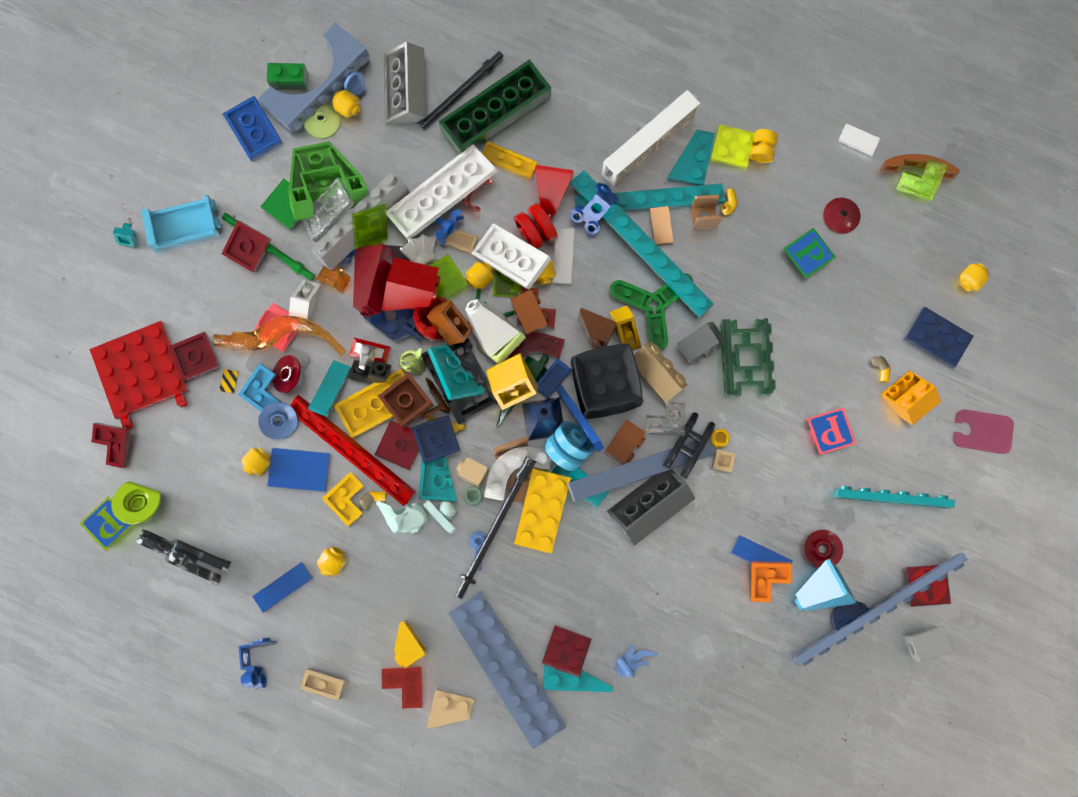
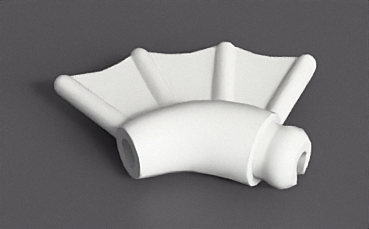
(420, 249)

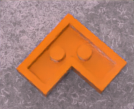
(765, 574)

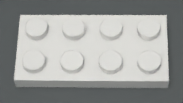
(511, 256)

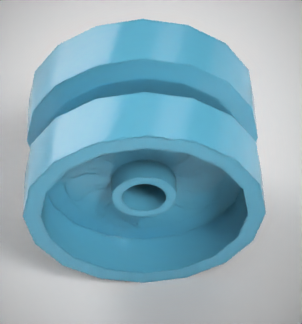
(569, 446)

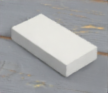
(858, 139)

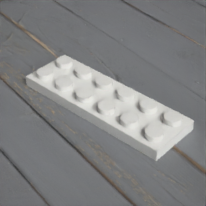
(440, 192)

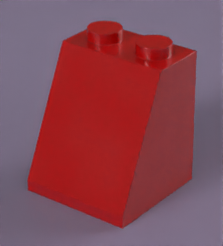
(410, 285)

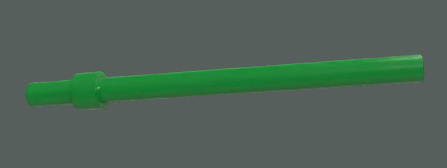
(297, 267)

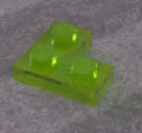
(924, 185)

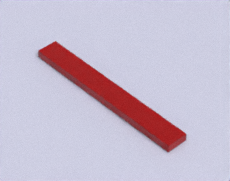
(353, 452)

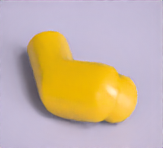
(731, 202)

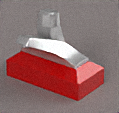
(369, 351)

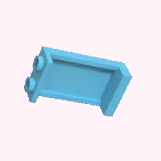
(181, 223)

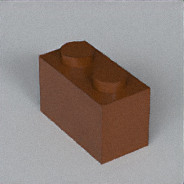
(529, 312)
(449, 322)
(625, 442)

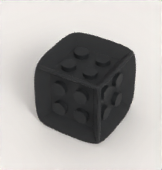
(606, 381)

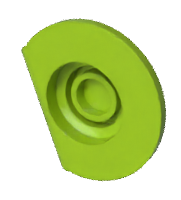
(135, 503)

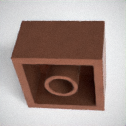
(406, 400)

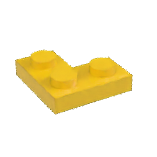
(339, 499)

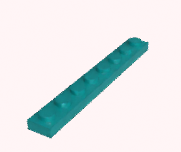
(664, 197)

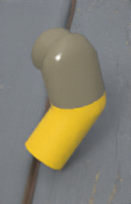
(884, 366)
(370, 497)

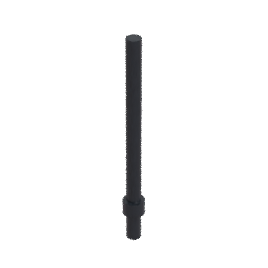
(487, 66)

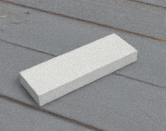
(563, 256)

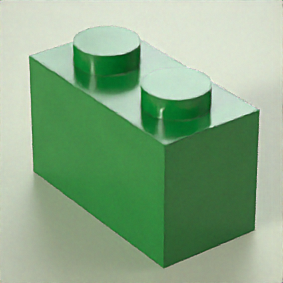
(287, 76)

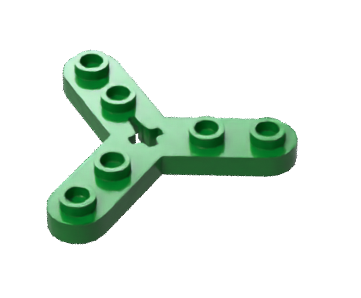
(640, 299)

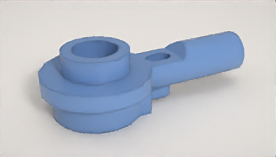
(476, 541)

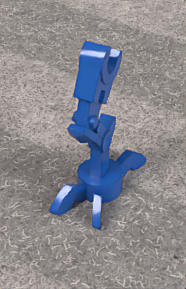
(448, 226)

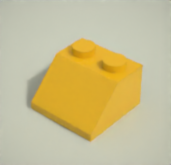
(408, 646)

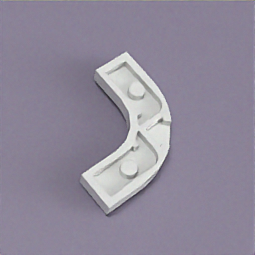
(507, 464)

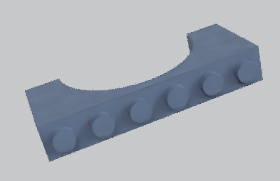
(295, 110)

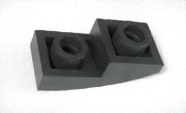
(375, 372)

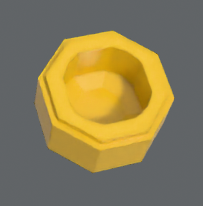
(720, 438)

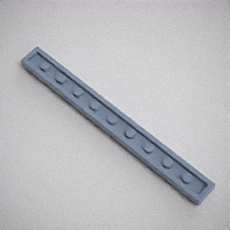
(886, 605)

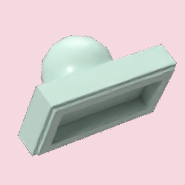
(444, 512)

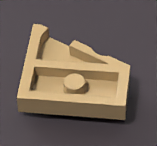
(449, 708)

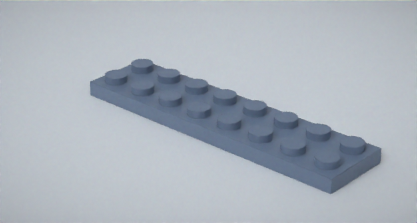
(507, 670)

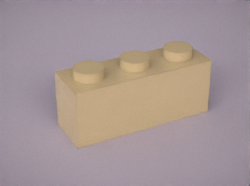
(659, 372)

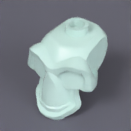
(403, 520)

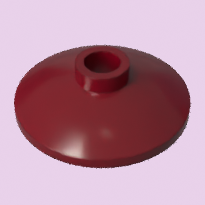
(837, 222)
(288, 373)
(831, 543)

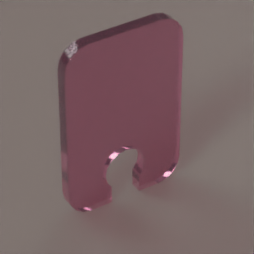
(988, 431)

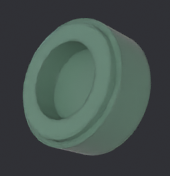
(473, 496)

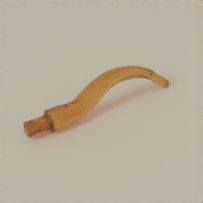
(272, 332)

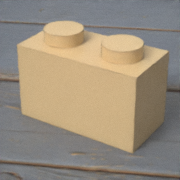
(472, 472)

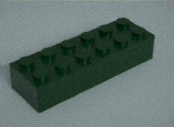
(495, 107)

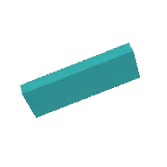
(329, 388)

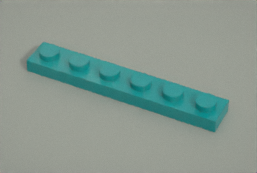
(902, 497)

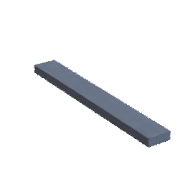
(631, 472)

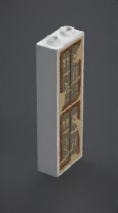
(650, 138)

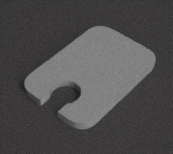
(271, 355)

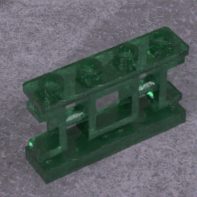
(732, 358)

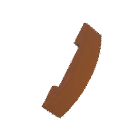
(896, 163)

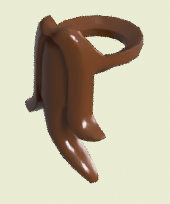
(438, 398)

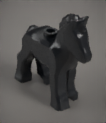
(184, 556)

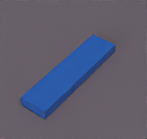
(580, 419)

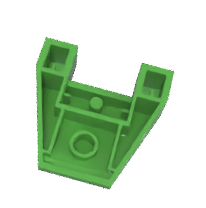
(313, 172)

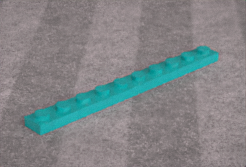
(645, 248)

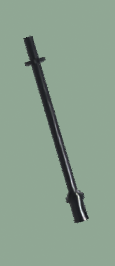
(521, 477)

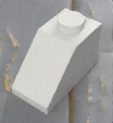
(304, 299)

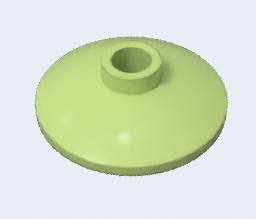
(326, 127)

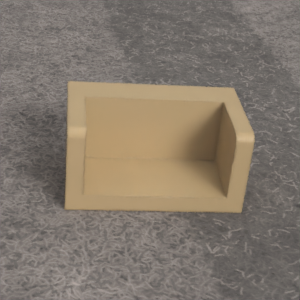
(323, 684)

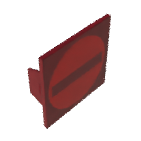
(936, 595)

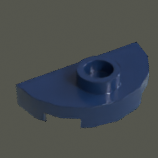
(846, 613)

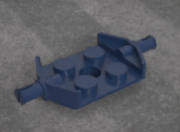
(398, 328)

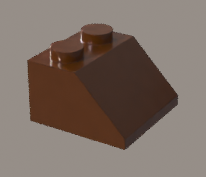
(596, 328)

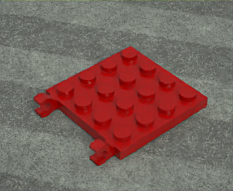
(138, 372)

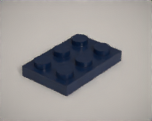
(939, 337)

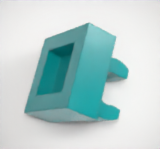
(125, 235)

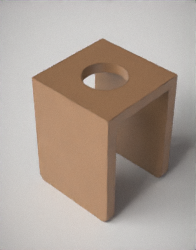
(708, 205)

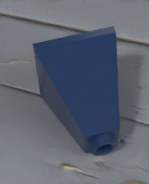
(538, 425)

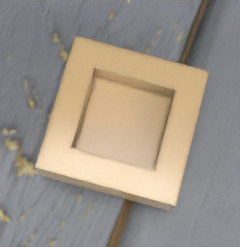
(724, 461)

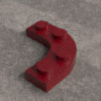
(539, 343)

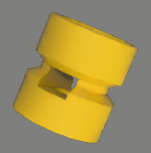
(764, 145)

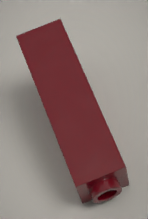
(370, 277)

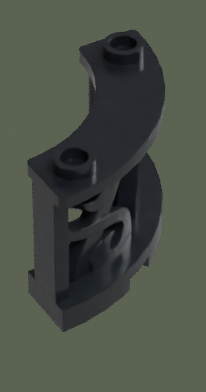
(457, 405)

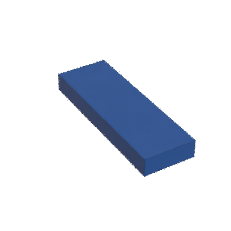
(752, 551)
(282, 587)

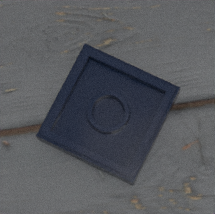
(436, 439)

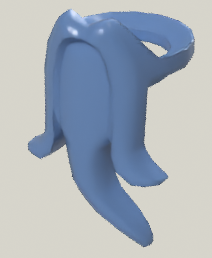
(355, 83)
(630, 662)

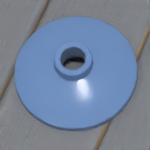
(281, 428)

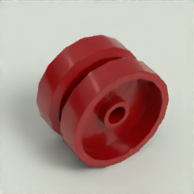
(535, 226)

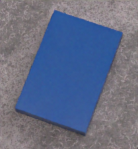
(252, 128)
(298, 469)

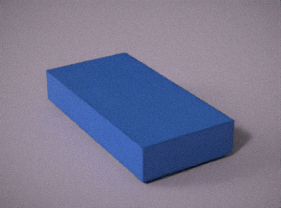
(553, 378)

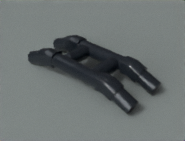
(680, 447)

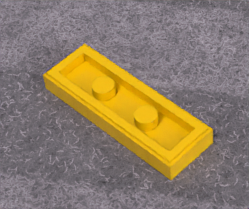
(509, 160)

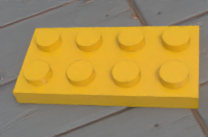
(364, 408)
(542, 510)

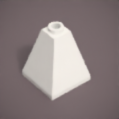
(489, 326)

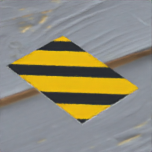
(228, 381)

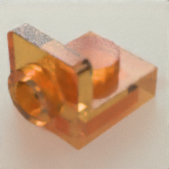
(336, 278)

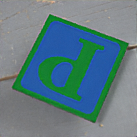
(809, 252)

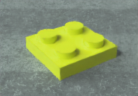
(732, 146)

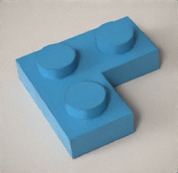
(256, 388)

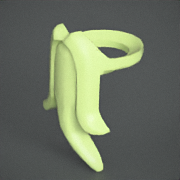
(416, 364)

